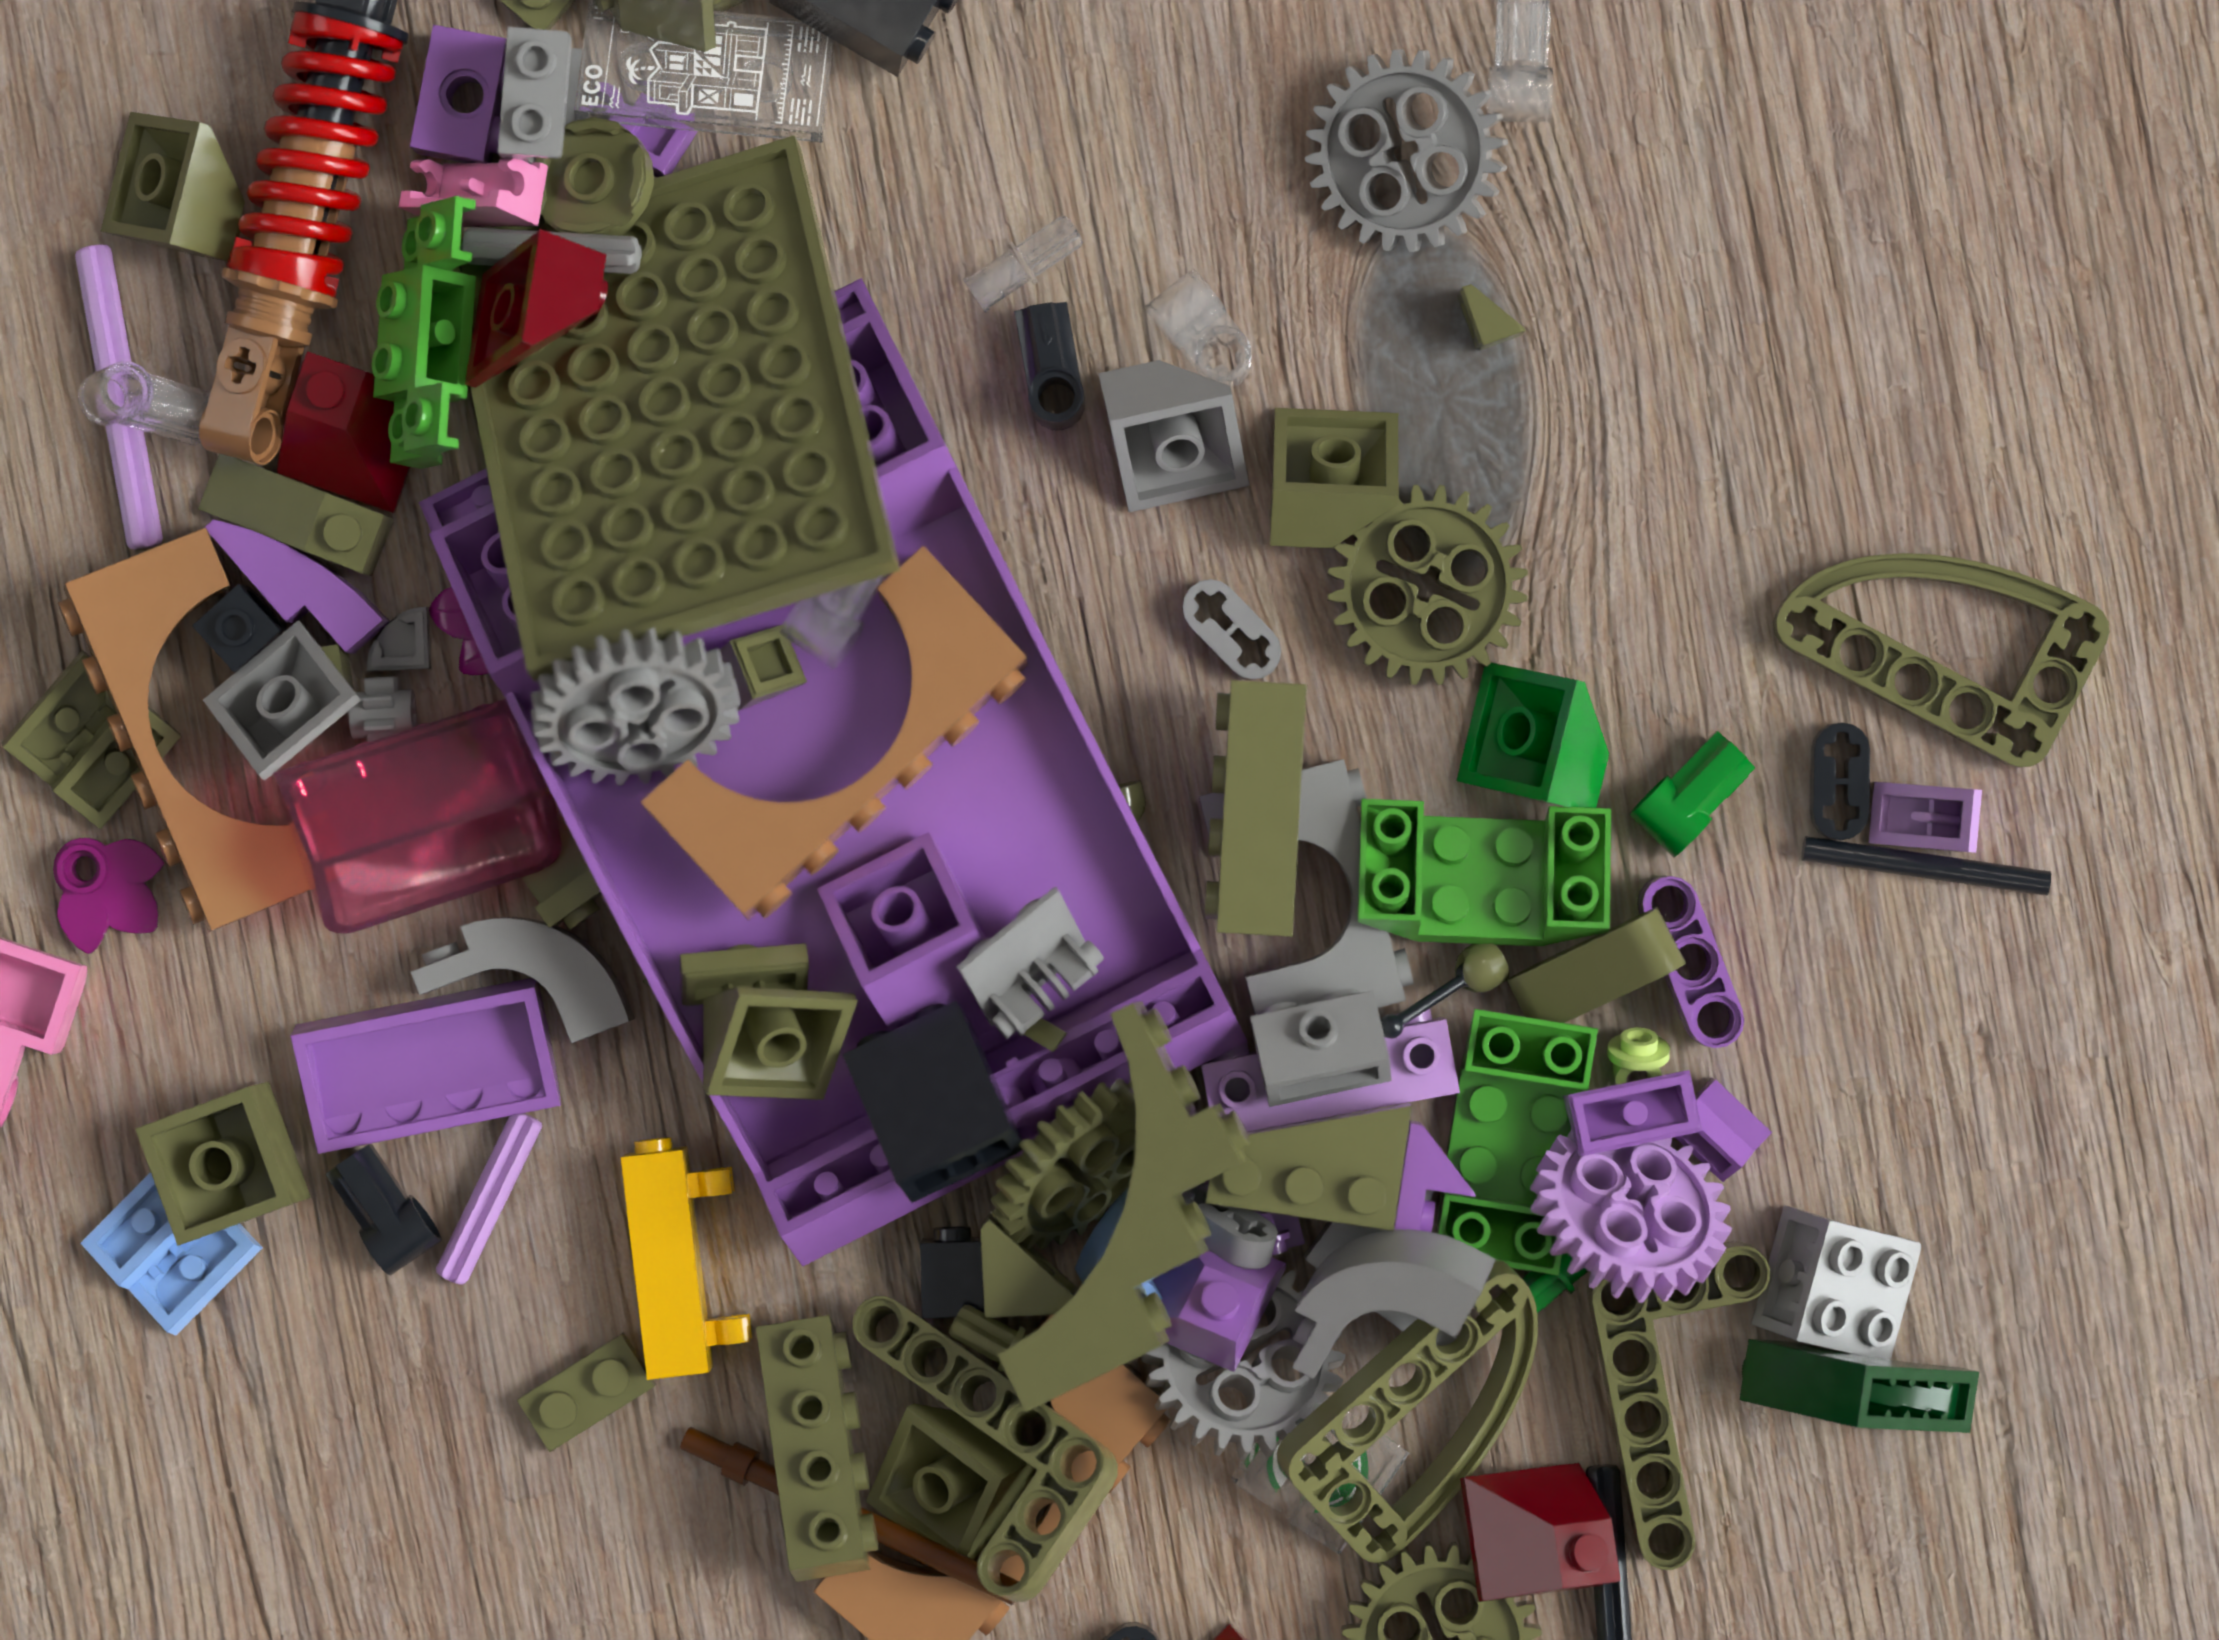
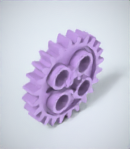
(1632, 1215)

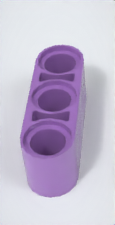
(1713, 982)

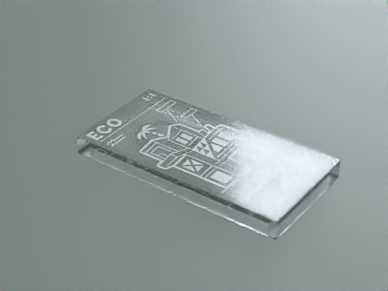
(758, 81)

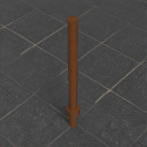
(744, 1466)

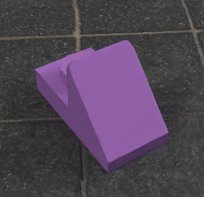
(1424, 1169)

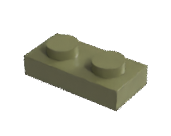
(586, 1392)

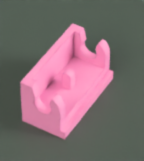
(503, 191)

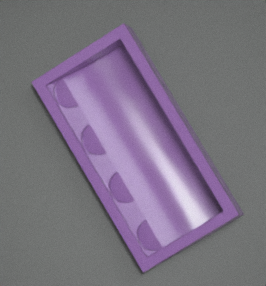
(426, 1065)

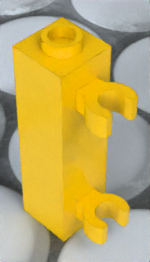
(668, 1259)

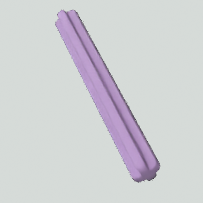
(126, 444)

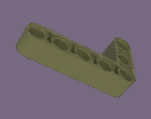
(1648, 1384)
(1003, 1423)

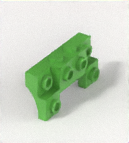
(425, 334)

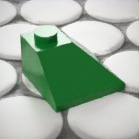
(1535, 738)

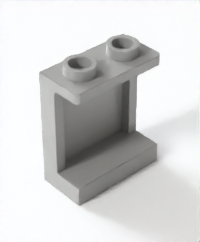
(537, 93)

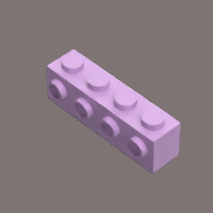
(1419, 1066)

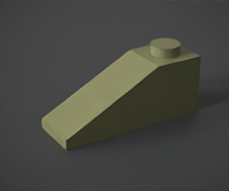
(296, 514)

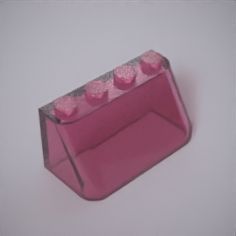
(420, 817)

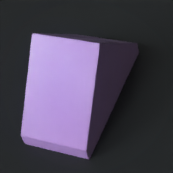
(1925, 816)

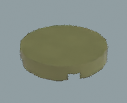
(598, 181)

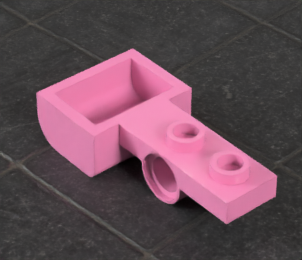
(35, 1008)

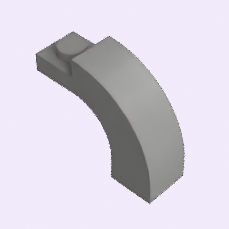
(564, 964)
(1388, 1272)

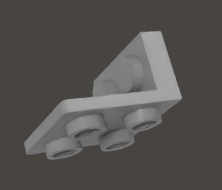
(1836, 1284)

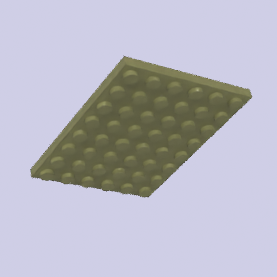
(694, 433)

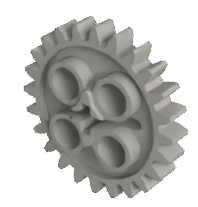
(1353, 170)
(635, 706)
(1272, 1403)

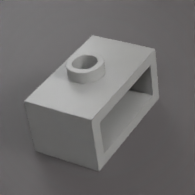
(1320, 1046)

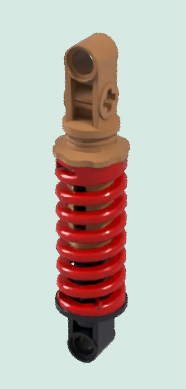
(289, 259)

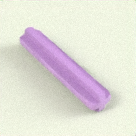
(488, 1198)

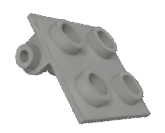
(1023, 958)

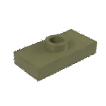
(742, 966)

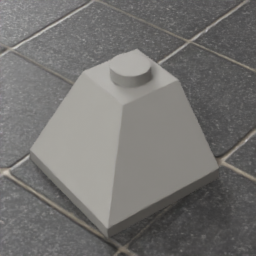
(1172, 434)
(281, 700)

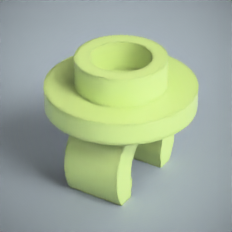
(1637, 1051)

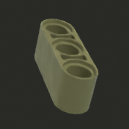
(1598, 969)

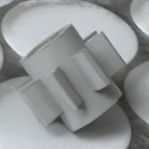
(382, 710)

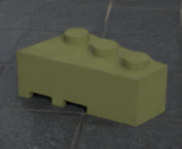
(1323, 1169)

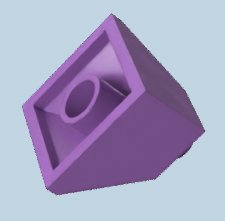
(1216, 1305)

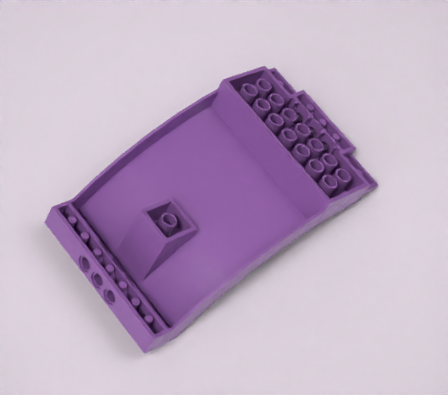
(914, 891)

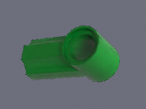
(1682, 804)

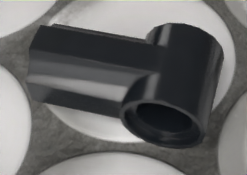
(1049, 360)
(391, 1223)

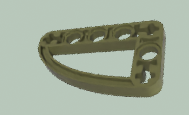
(1945, 683)
(1517, 1317)

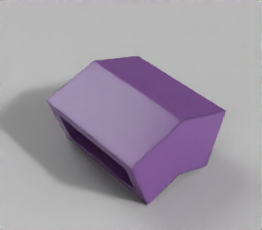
(1727, 1133)

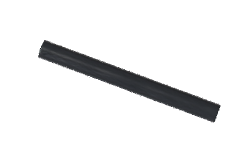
(1926, 866)

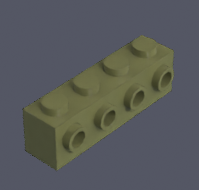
(1259, 808)
(814, 1448)

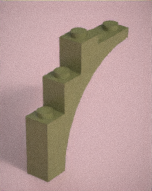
(1157, 1231)

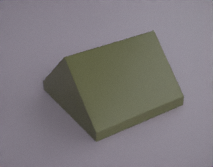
(773, 1041)
(1019, 1278)

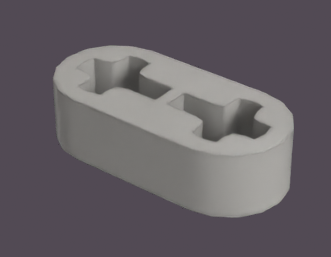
(1242, 618)
(1236, 1233)

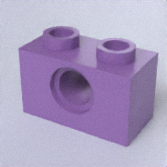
(451, 61)

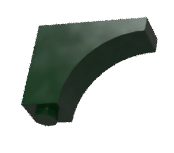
(1858, 1388)

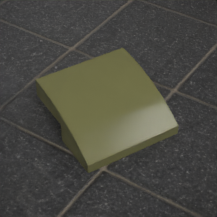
(73, 748)

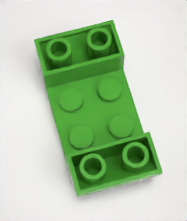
(1484, 875)
(1504, 1125)

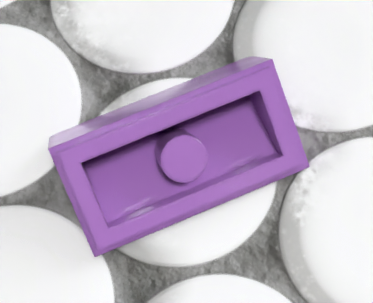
(1633, 1113)

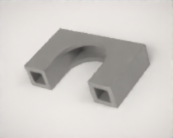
(1361, 954)

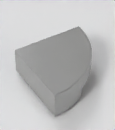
(403, 643)

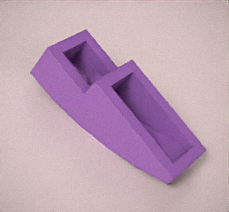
(301, 584)

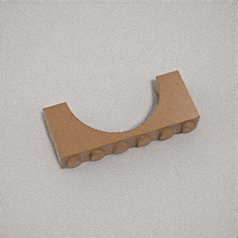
(125, 621)
(761, 845)
(924, 1604)

